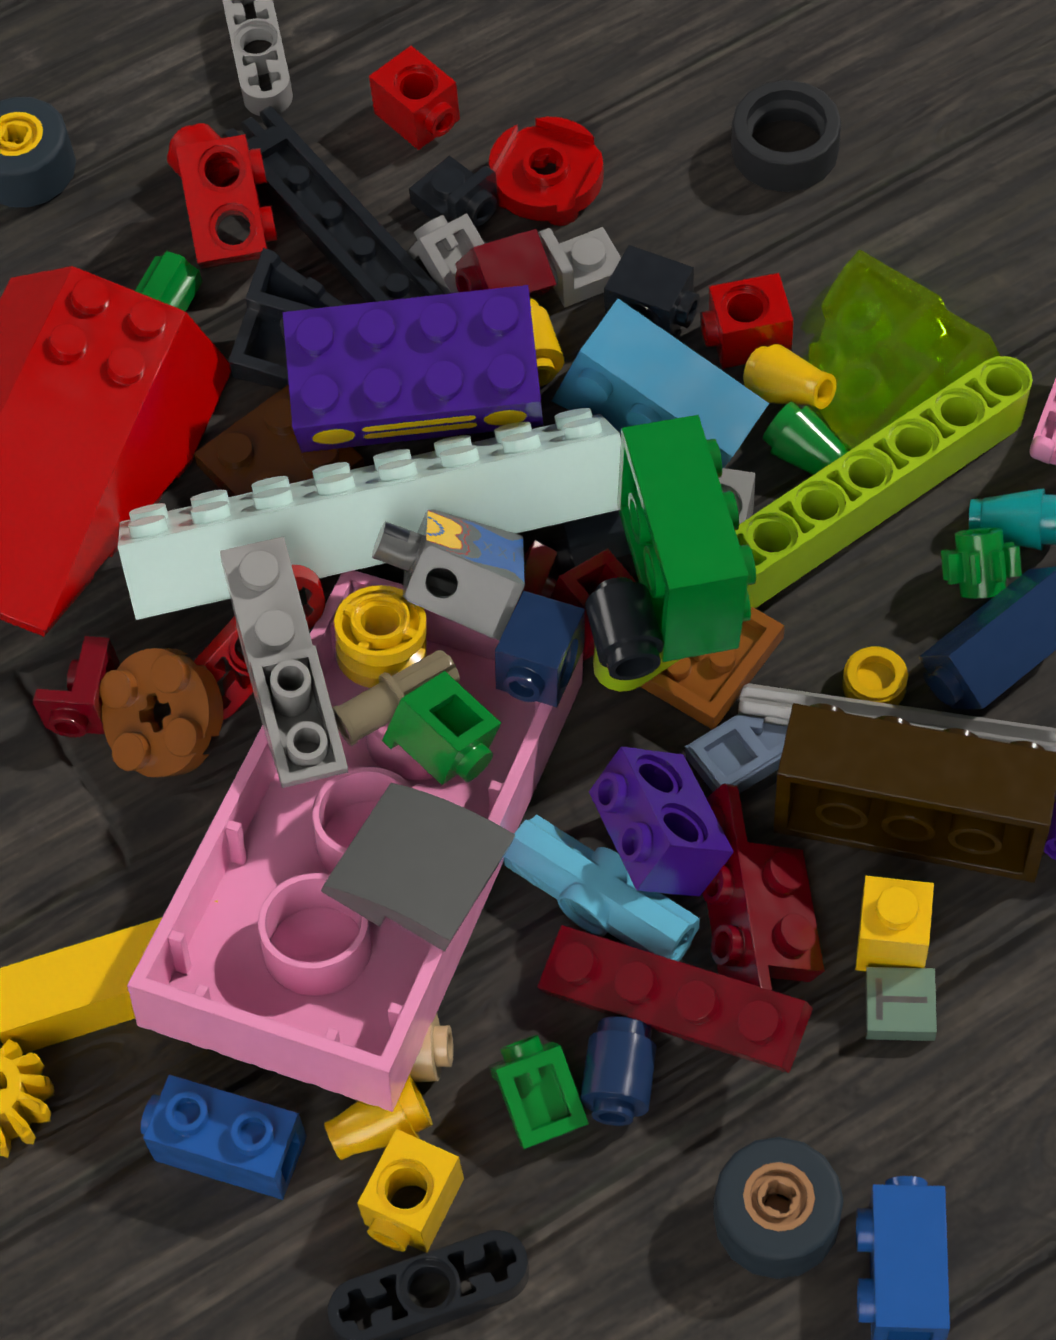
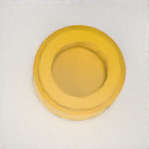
(875, 676)

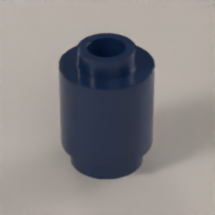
(618, 1071)

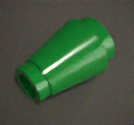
(803, 439)

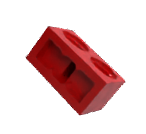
(212, 204)

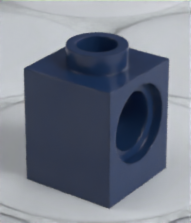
(539, 649)

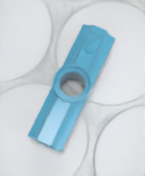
(598, 890)

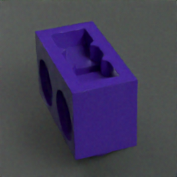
(660, 822)

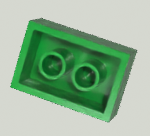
(684, 536)

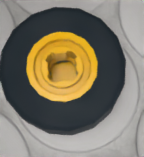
(33, 152)

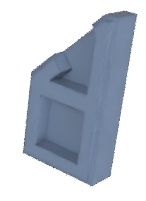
(737, 752)

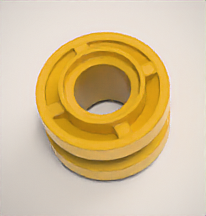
(378, 634)

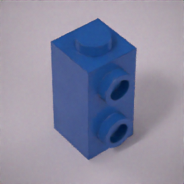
(223, 1136)
(907, 1261)

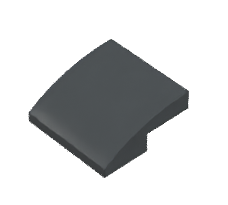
(418, 864)

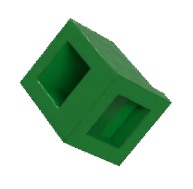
(444, 729)

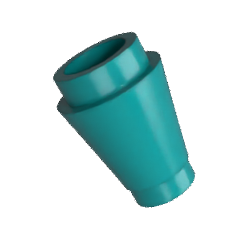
(1024, 516)

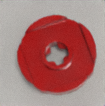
(551, 196)

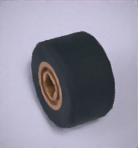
(780, 1235)

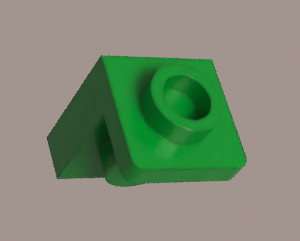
(538, 1090)

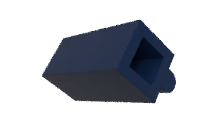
(995, 643)

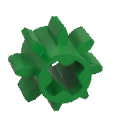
(981, 562)

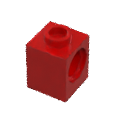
(415, 97)
(746, 317)

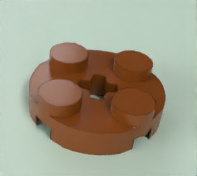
(129, 718)

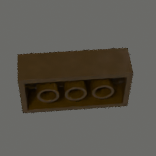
(915, 791)

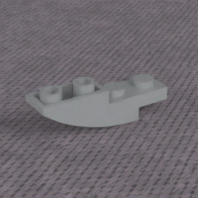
(283, 663)

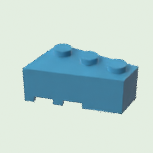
(645, 375)

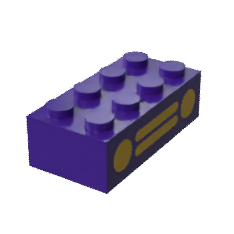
(412, 368)

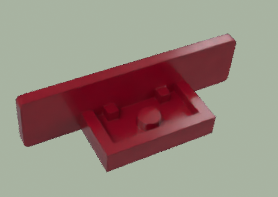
(760, 906)

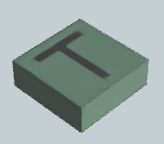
(900, 1003)

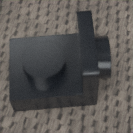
(455, 191)

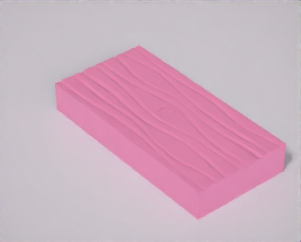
(276, 962)

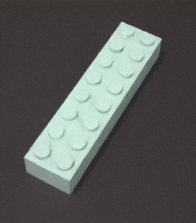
(333, 520)

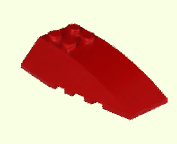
(94, 421)

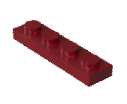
(676, 998)

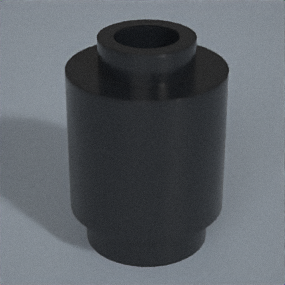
(624, 628)

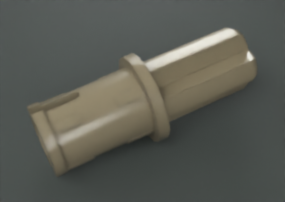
(378, 704)

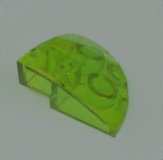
(888, 347)

